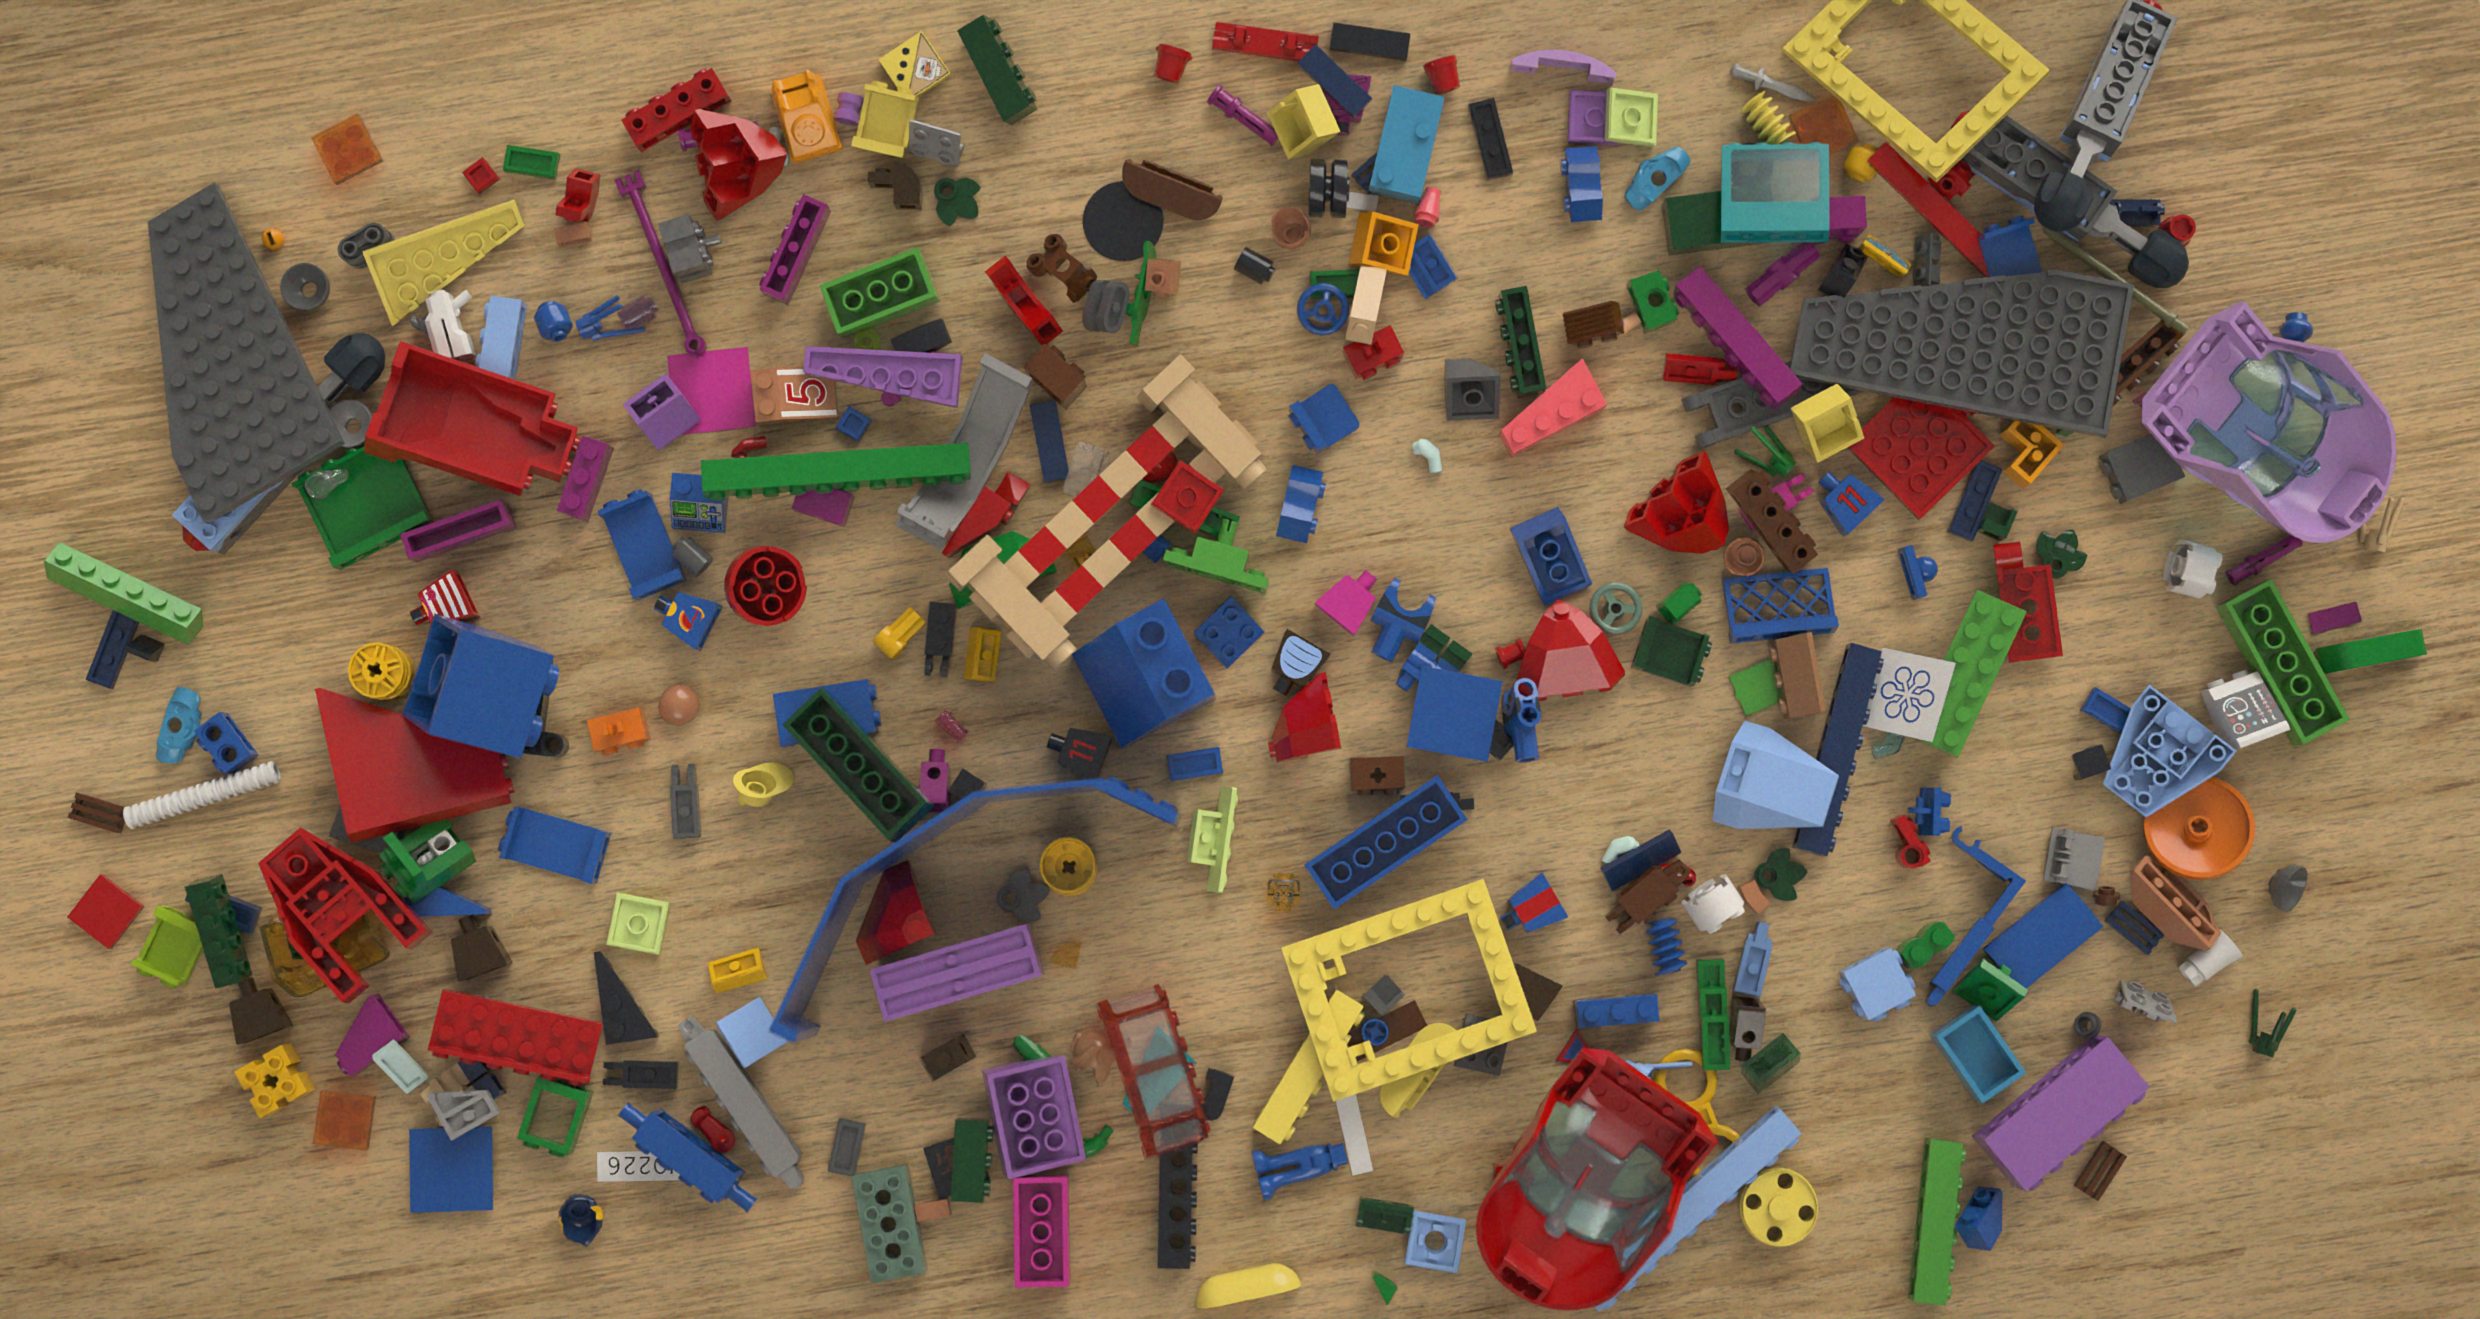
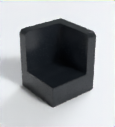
(2090, 762)

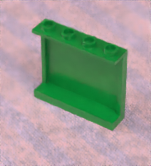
(367, 508)

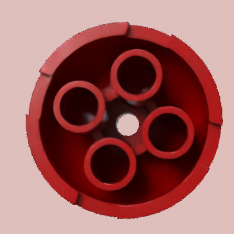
(780, 587)

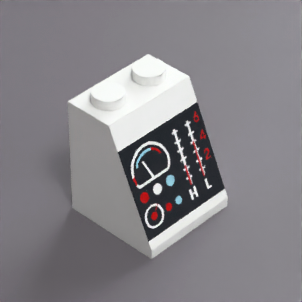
(2243, 709)

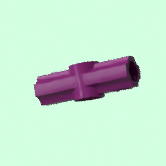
(1782, 273)

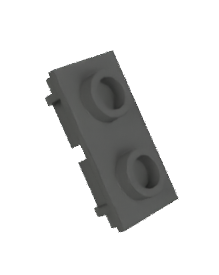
(1926, 249)

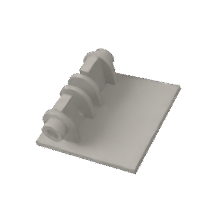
(934, 143)
(2074, 859)
(2153, 1005)

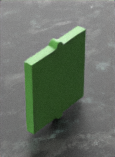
(1756, 687)

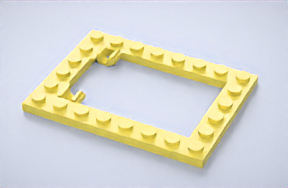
(1820, 36)
(1338, 1061)

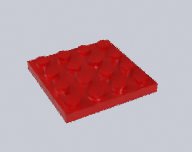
(1920, 451)

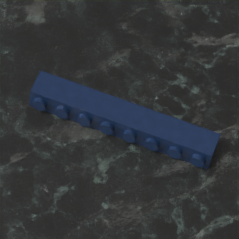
(1842, 738)

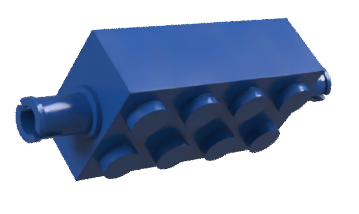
(688, 1156)

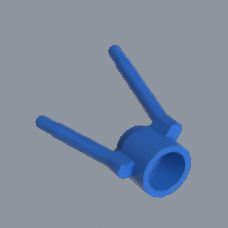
(590, 322)

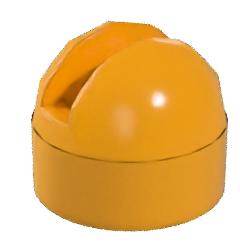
(277, 236)

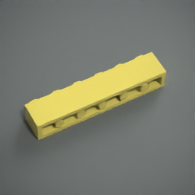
(1304, 1075)

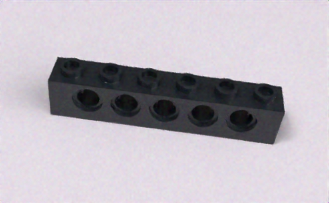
(1168, 1255)

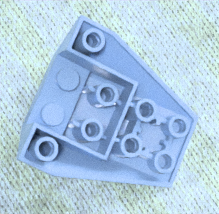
(2162, 754)
(1771, 783)

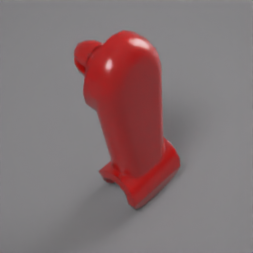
(716, 1132)

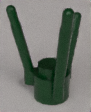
(2268, 1043)

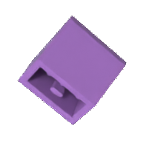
(662, 411)

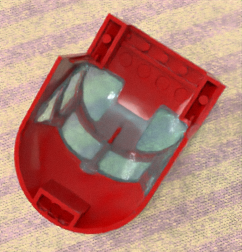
(1590, 1185)

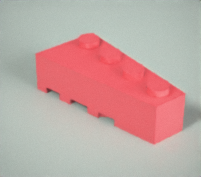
(1558, 408)

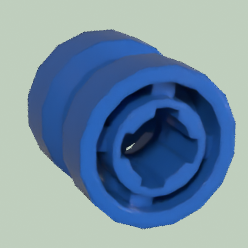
(1376, 1034)

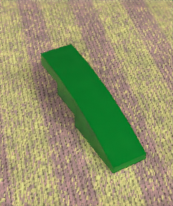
(1144, 492)
(1713, 1014)

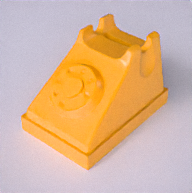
(805, 116)

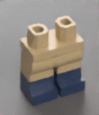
(460, 1076)

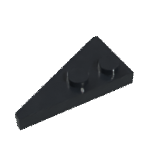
(620, 1013)

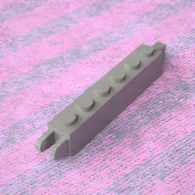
(743, 1101)

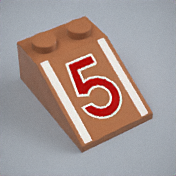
(791, 396)

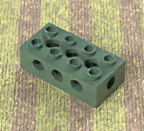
(876, 1235)

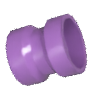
(848, 108)

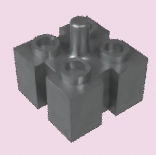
(687, 248)

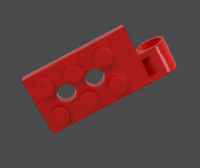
(2029, 583)

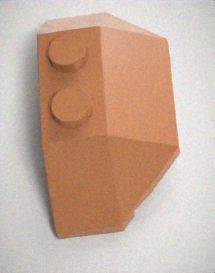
(2172, 905)

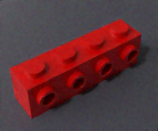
(675, 109)

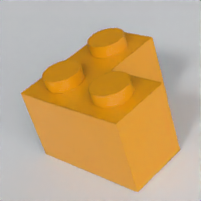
(2035, 450)

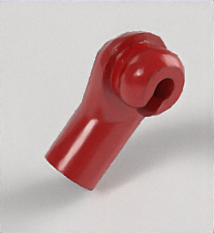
(748, 445)

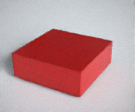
(481, 175)

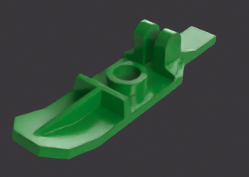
(1139, 309)

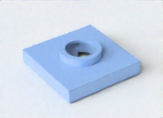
(1449, 1255)

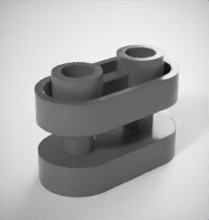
(365, 238)
(1105, 306)

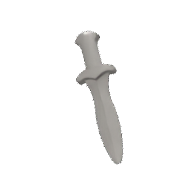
(1760, 80)

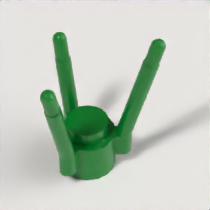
(1781, 460)

